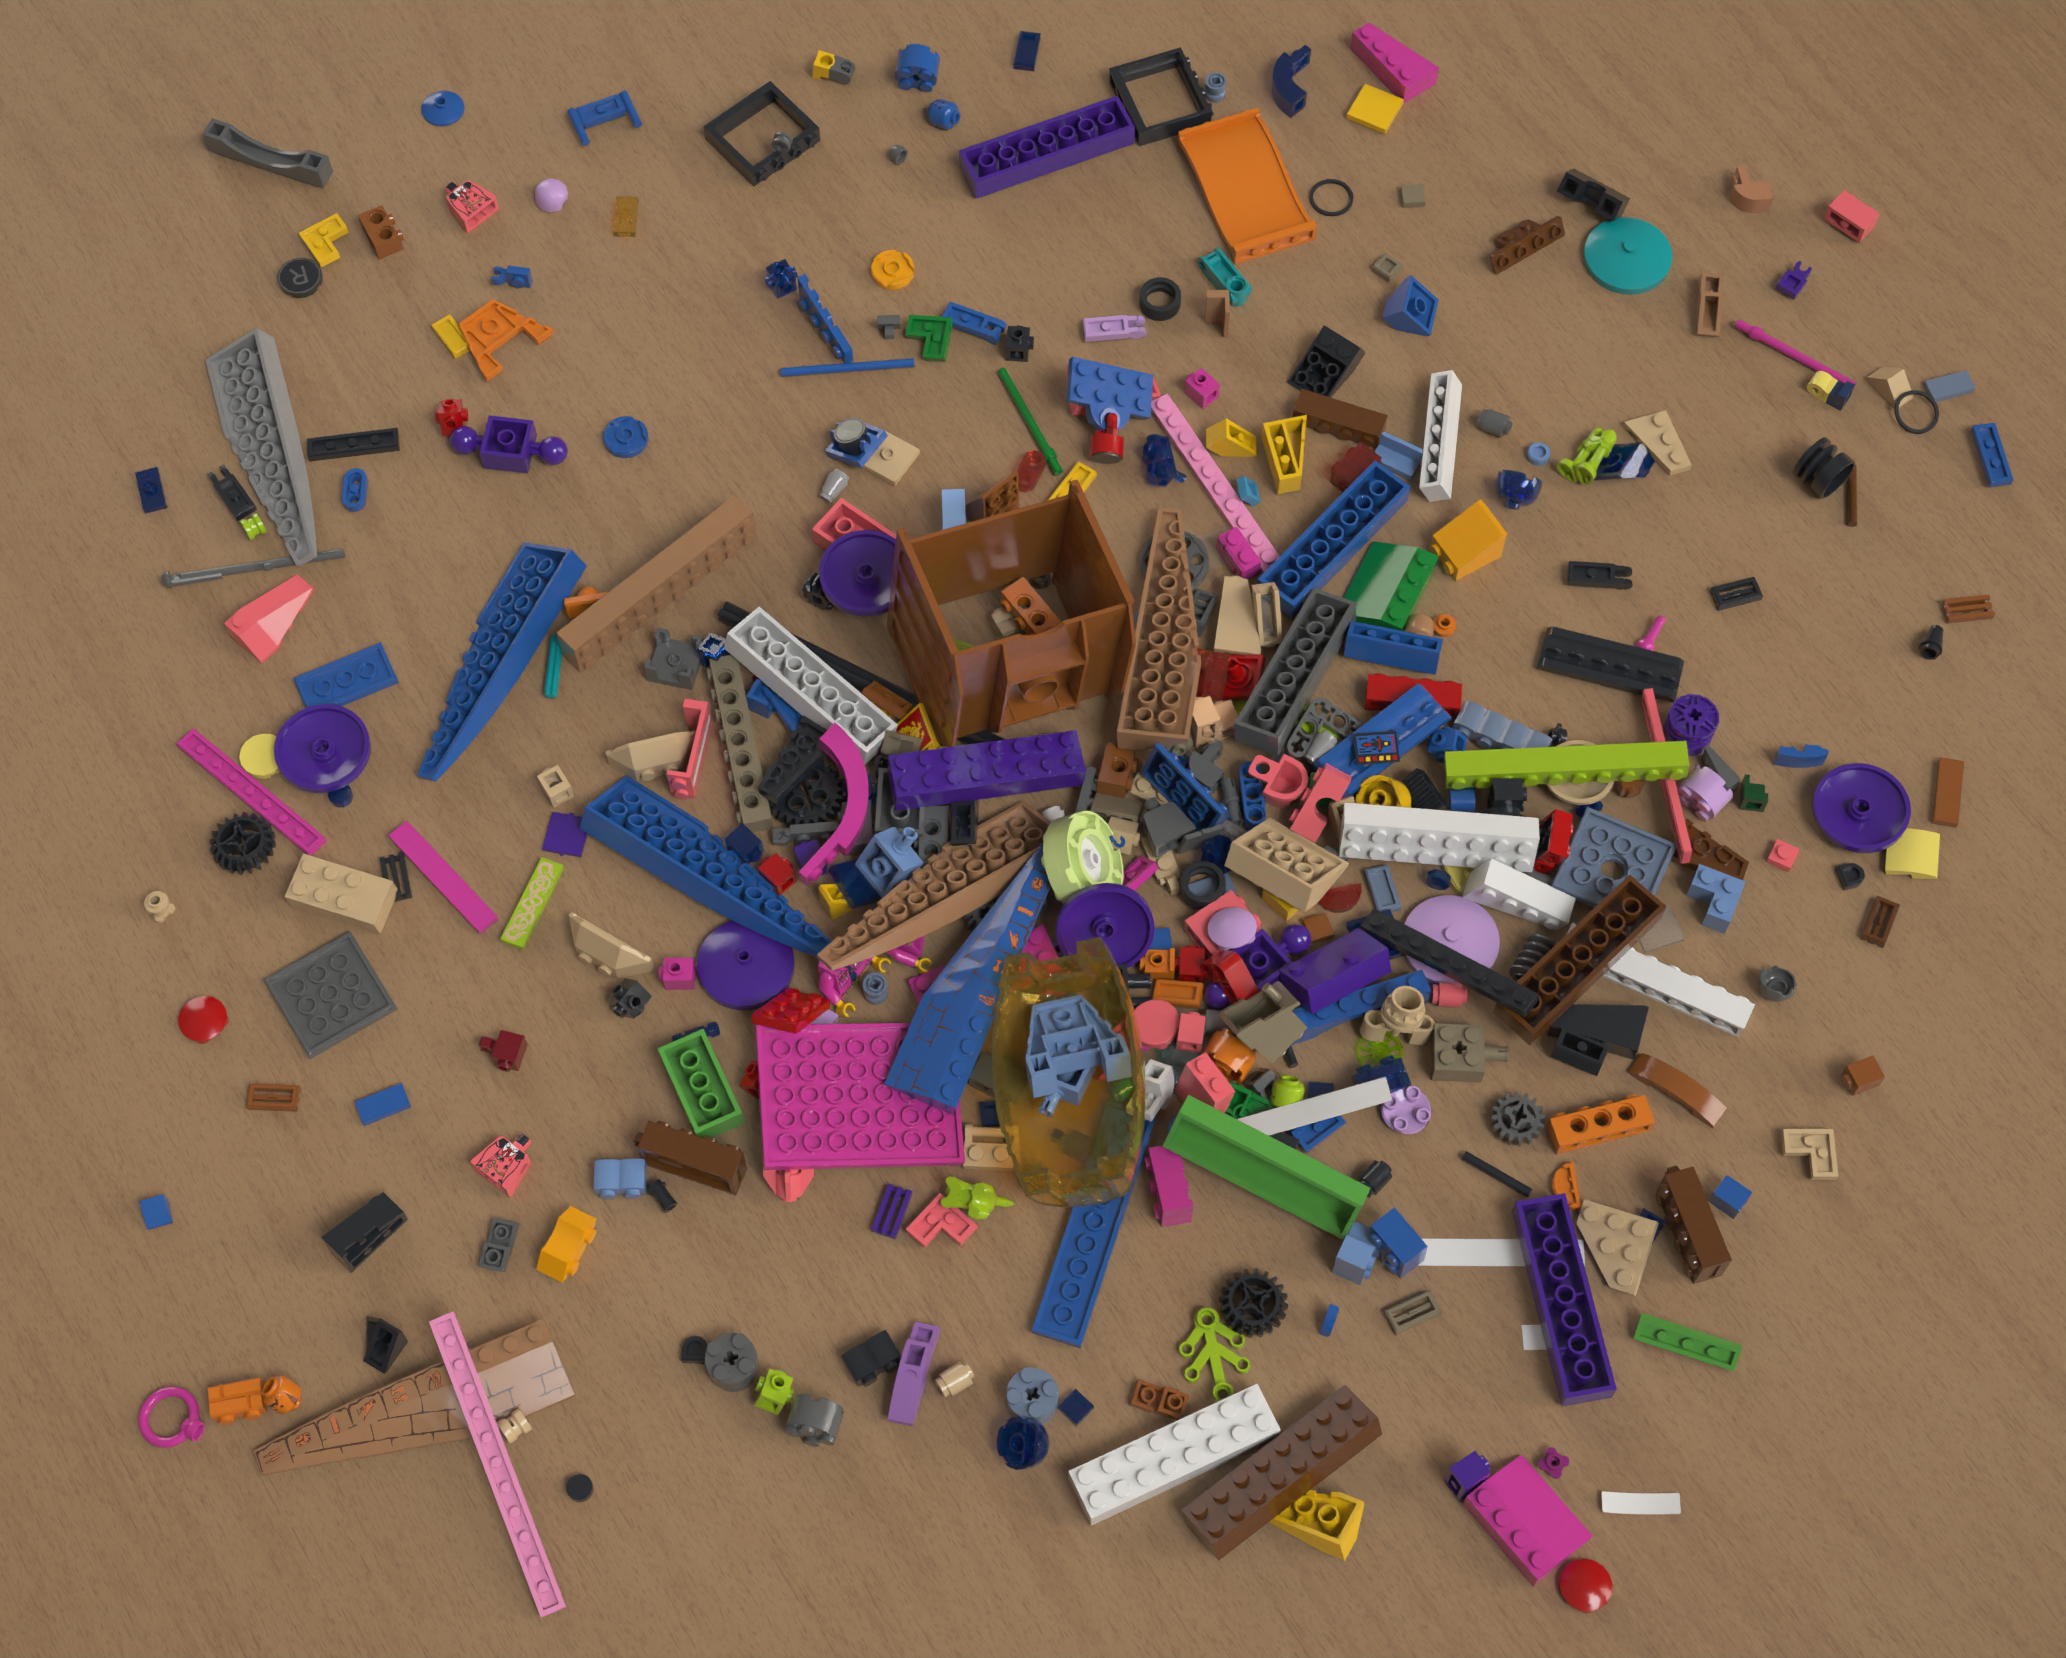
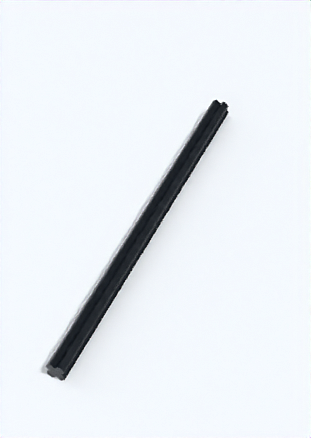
(853, 674)

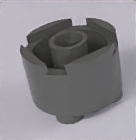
(730, 1347)
(814, 1420)

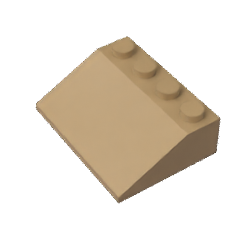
(1285, 864)

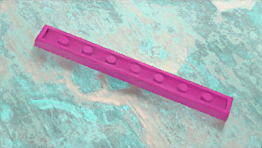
(251, 792)

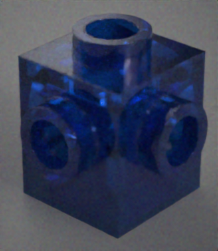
(781, 278)
(1216, 851)

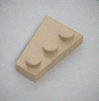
(1661, 441)

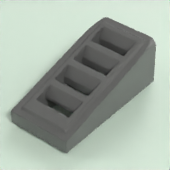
(1204, 616)
(1714, 762)

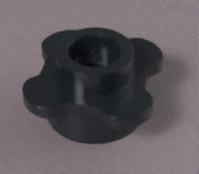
(1558, 735)

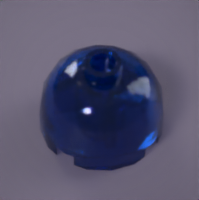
(1517, 489)
(1023, 1442)

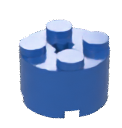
(917, 67)

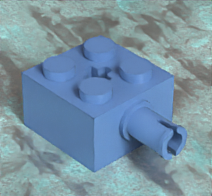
(889, 859)
(1070, 1089)

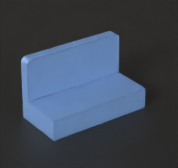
(1399, 456)

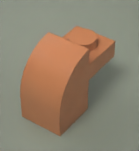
(1749, 196)

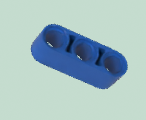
(1249, 807)

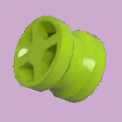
(253, 526)

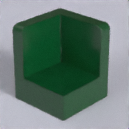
(1752, 796)

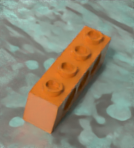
(1021, 594)
(1615, 1128)

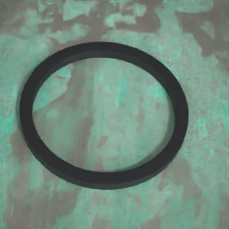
(1333, 181)
(1929, 398)

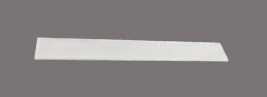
(1320, 1107)
(1474, 1252)

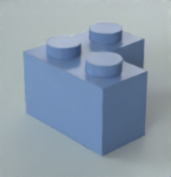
(1719, 892)
(1356, 1255)

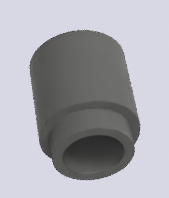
(1494, 422)

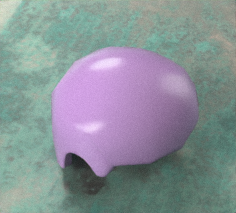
(551, 195)

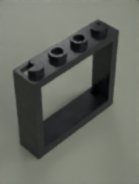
(1151, 65)
(746, 109)

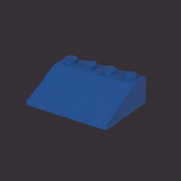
(1181, 787)

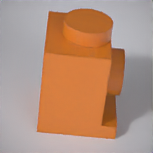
(1161, 970)

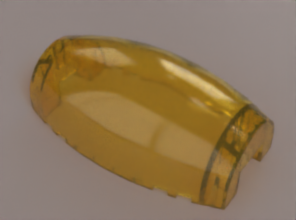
(1102, 1134)

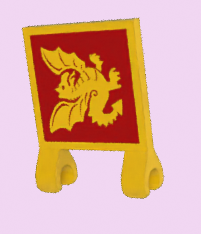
(918, 725)

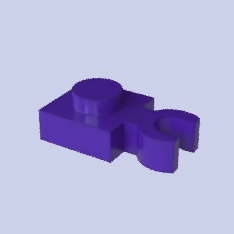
(1793, 282)

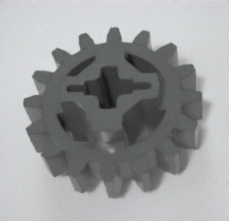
(1504, 1114)

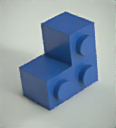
(1400, 1242)

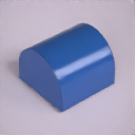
(1462, 800)

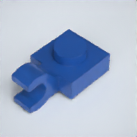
(516, 276)

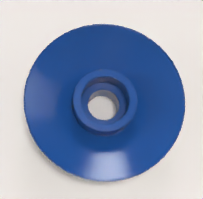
(442, 108)

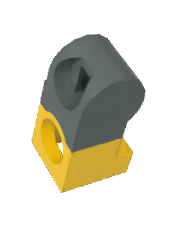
(833, 68)

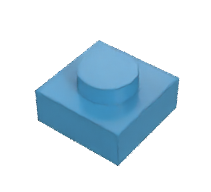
(1248, 491)

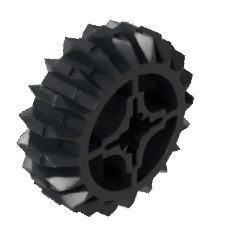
(229, 840)
(1258, 1312)

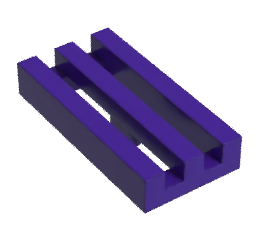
(898, 1192)

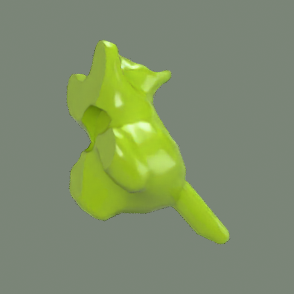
(976, 1198)

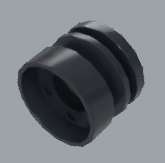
(1822, 466)

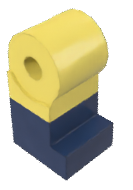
(1830, 389)

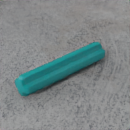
(553, 668)

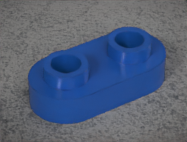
(354, 492)

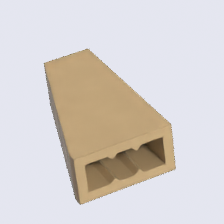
(1236, 621)

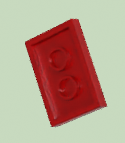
(791, 1010)

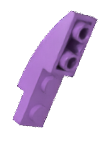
(912, 1373)

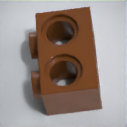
(381, 232)

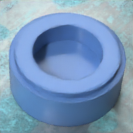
(1538, 454)

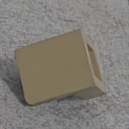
(900, 743)

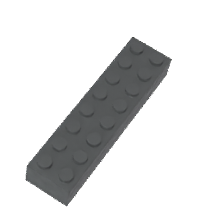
(1295, 672)

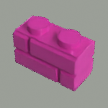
(1238, 554)

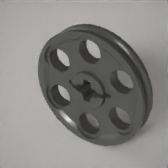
(1196, 549)

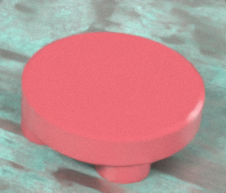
(1157, 1023)

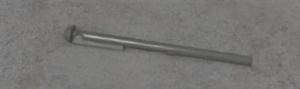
(216, 573)

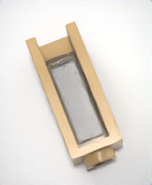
(1267, 614)

